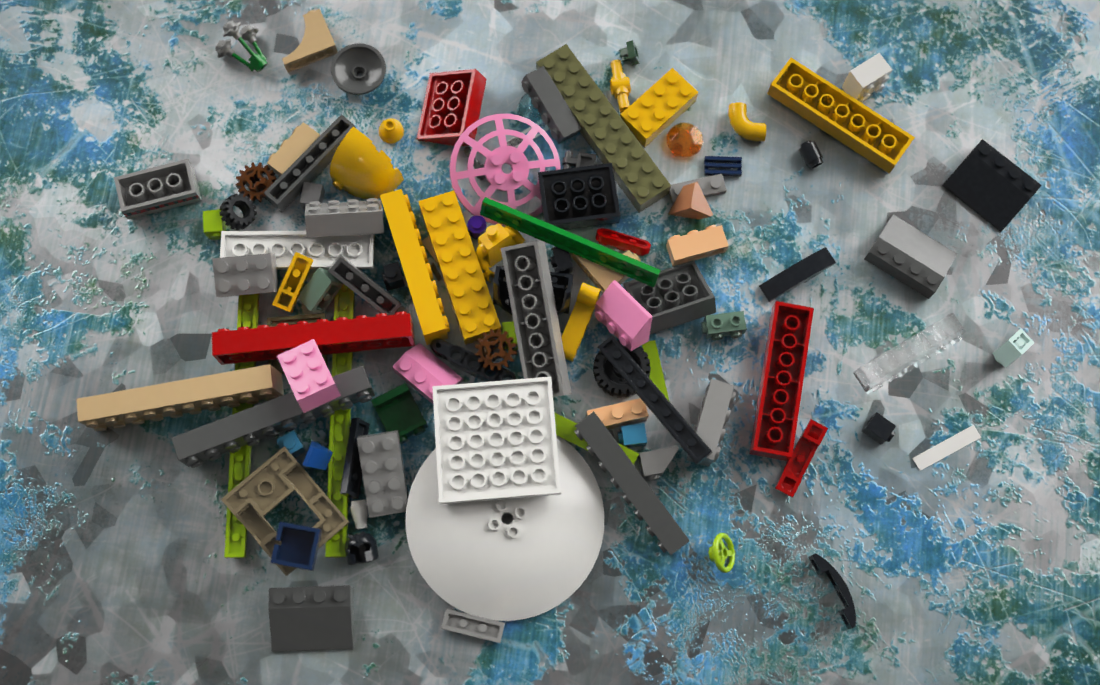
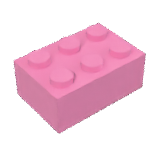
(308, 376)

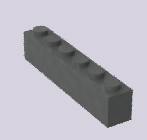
(308, 165)

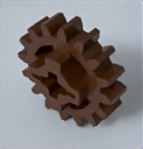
(251, 177)
(491, 356)

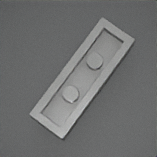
(709, 185)
(473, 626)

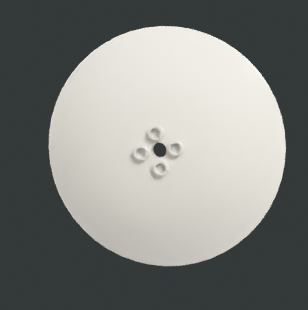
(512, 567)

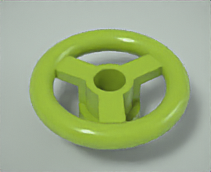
(719, 552)

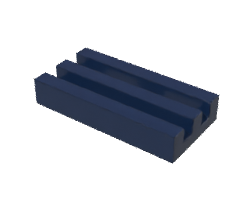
(722, 163)

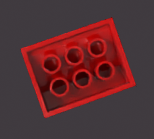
(451, 106)

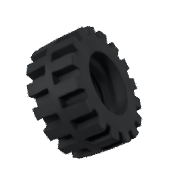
(244, 205)

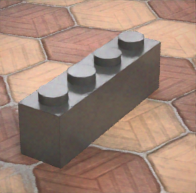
(550, 105)
(364, 286)

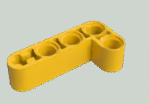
(579, 320)

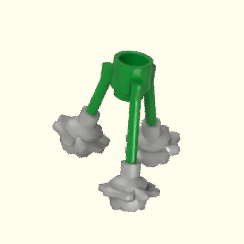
(248, 33)

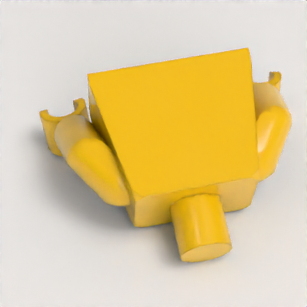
(490, 246)

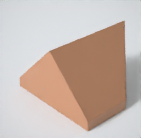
(691, 203)

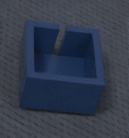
(298, 546)

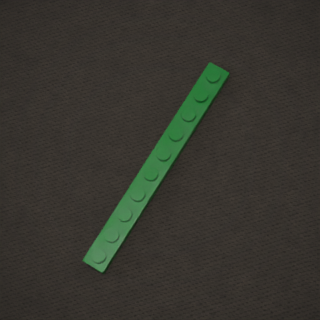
(569, 242)

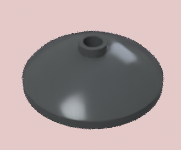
(354, 60)

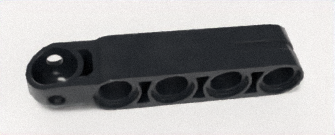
(447, 349)

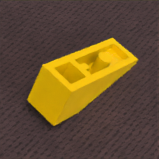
(293, 282)

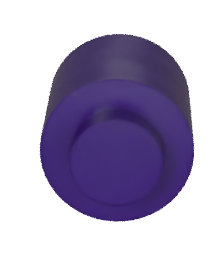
(476, 226)

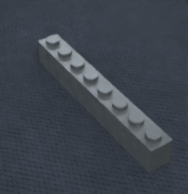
(632, 483)

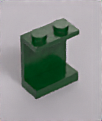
(400, 412)

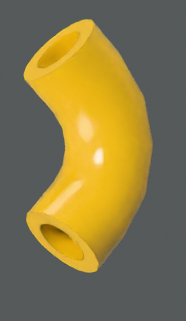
(743, 126)

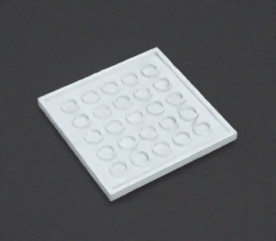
(496, 440)

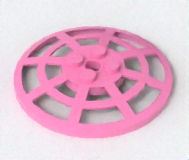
(495, 160)

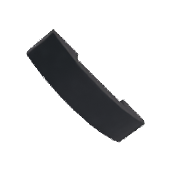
(848, 613)

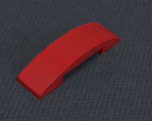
(802, 455)

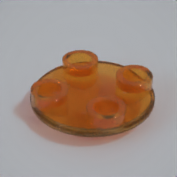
(684, 140)

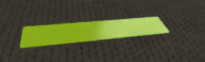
(656, 373)

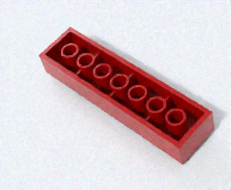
(781, 381)

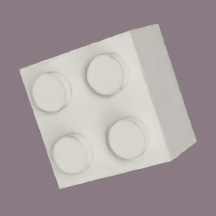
(867, 78)

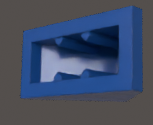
(317, 456)

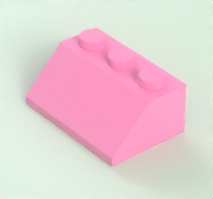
(623, 316)
(424, 370)

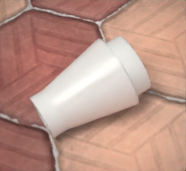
(359, 513)

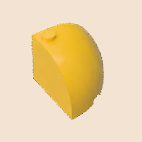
(362, 169)

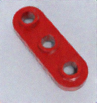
(622, 241)

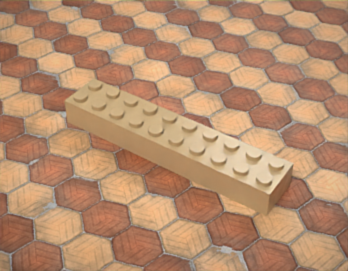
(180, 397)

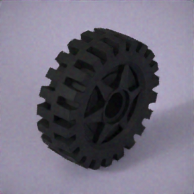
(611, 380)

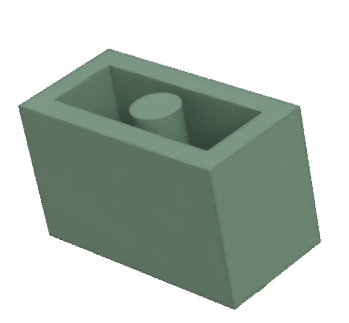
(320, 291)

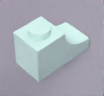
(1013, 348)

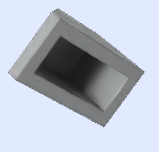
(655, 462)

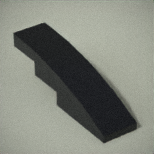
(797, 274)

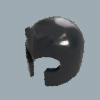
(361, 548)

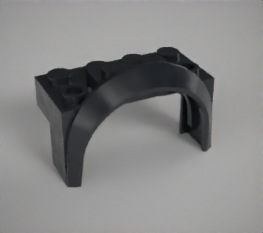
(561, 285)

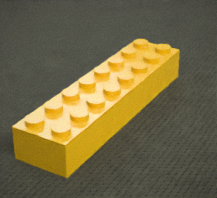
(840, 115)
(413, 260)
(459, 266)

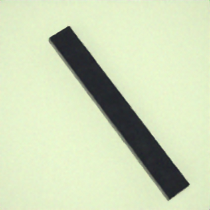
(655, 400)

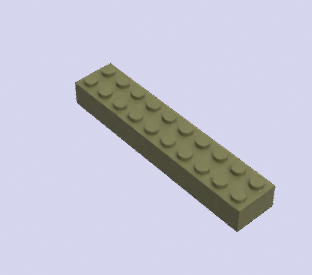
(606, 130)

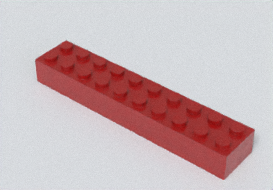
(331, 337)

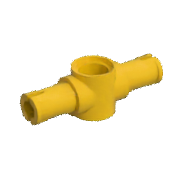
(620, 85)

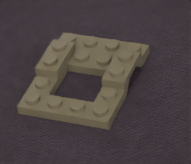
(268, 488)

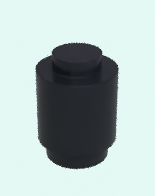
(811, 154)

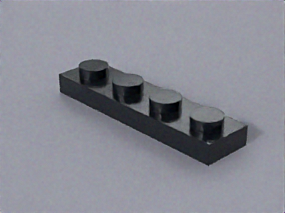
(352, 468)

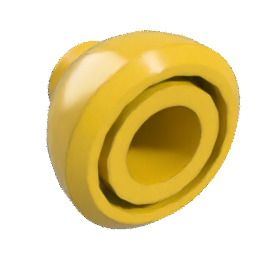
(391, 130)

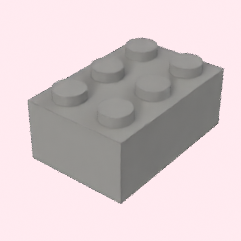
(245, 275)

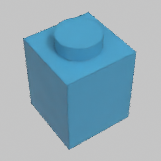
(632, 435)
(292, 443)

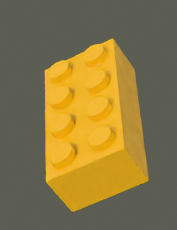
(659, 107)

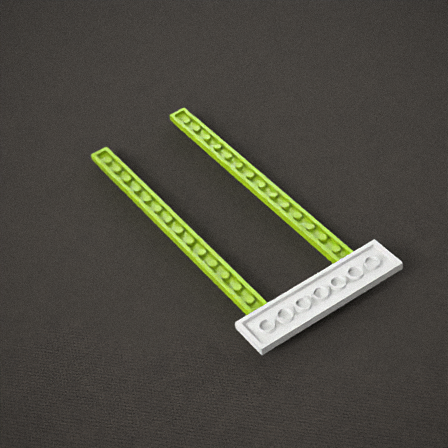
(324, 251)

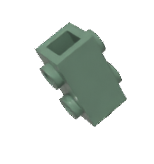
(724, 325)

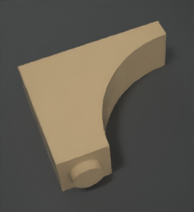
(315, 45)
(600, 275)

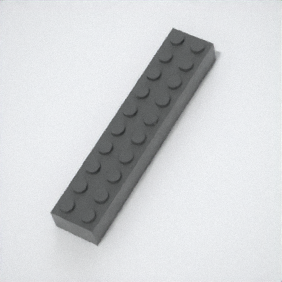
(266, 421)

